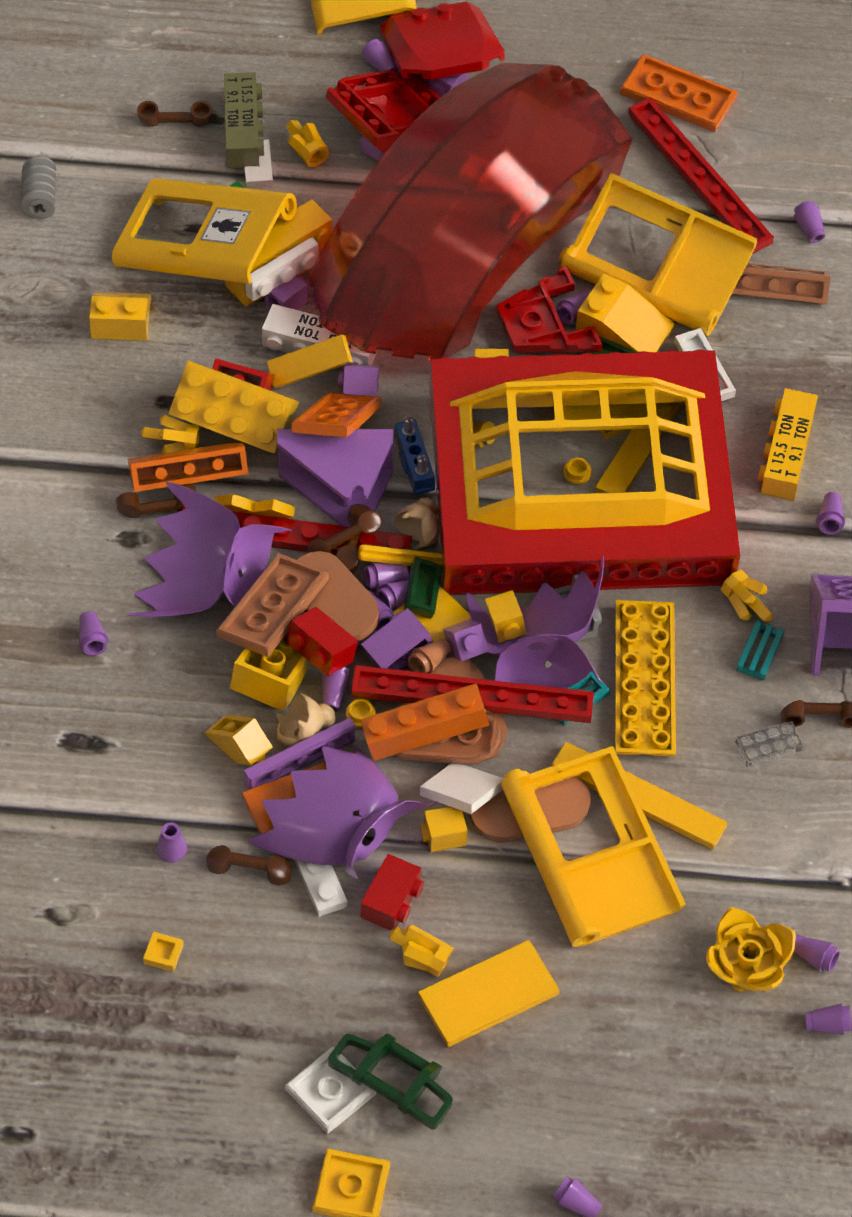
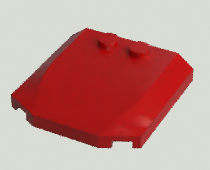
(441, 41)
(381, 104)

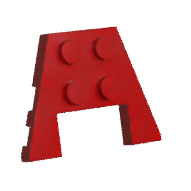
(535, 324)

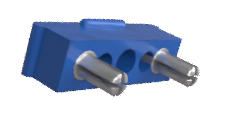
(414, 456)

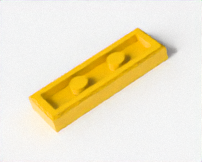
(310, 361)

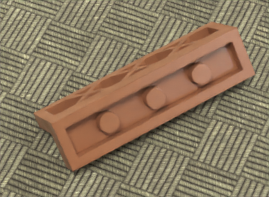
(784, 283)

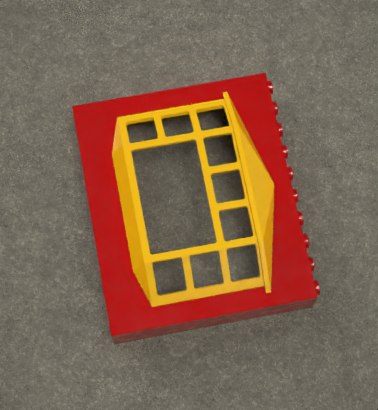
(539, 539)

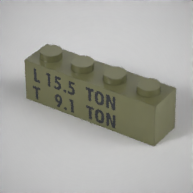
(242, 120)

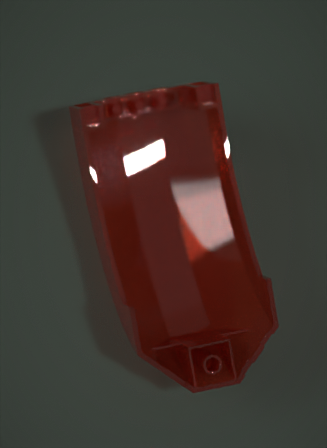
(464, 207)

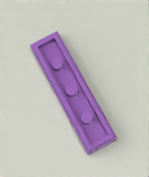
(299, 754)

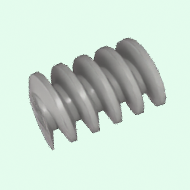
(38, 187)

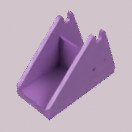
(337, 469)
(829, 615)

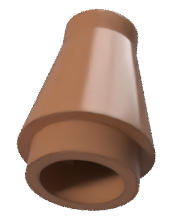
(429, 656)

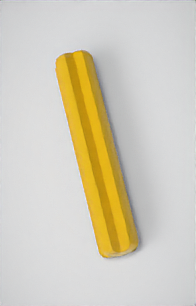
(395, 555)

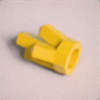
(307, 143)
(182, 436)
(740, 590)
(422, 949)

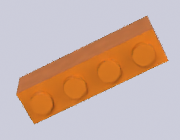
(188, 466)
(424, 722)

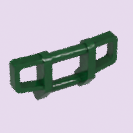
(406, 1101)

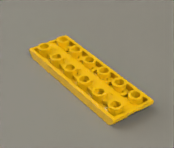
(645, 678)

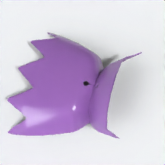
(205, 546)
(551, 636)
(321, 821)

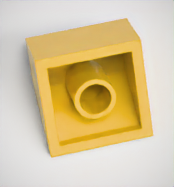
(119, 316)

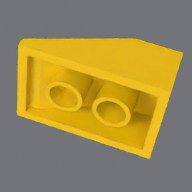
(624, 316)
(270, 678)

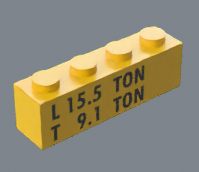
(788, 445)

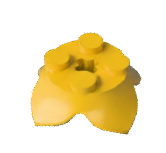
(740, 935)

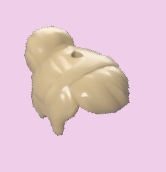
(419, 521)
(303, 720)

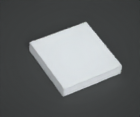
(461, 787)
(327, 1093)

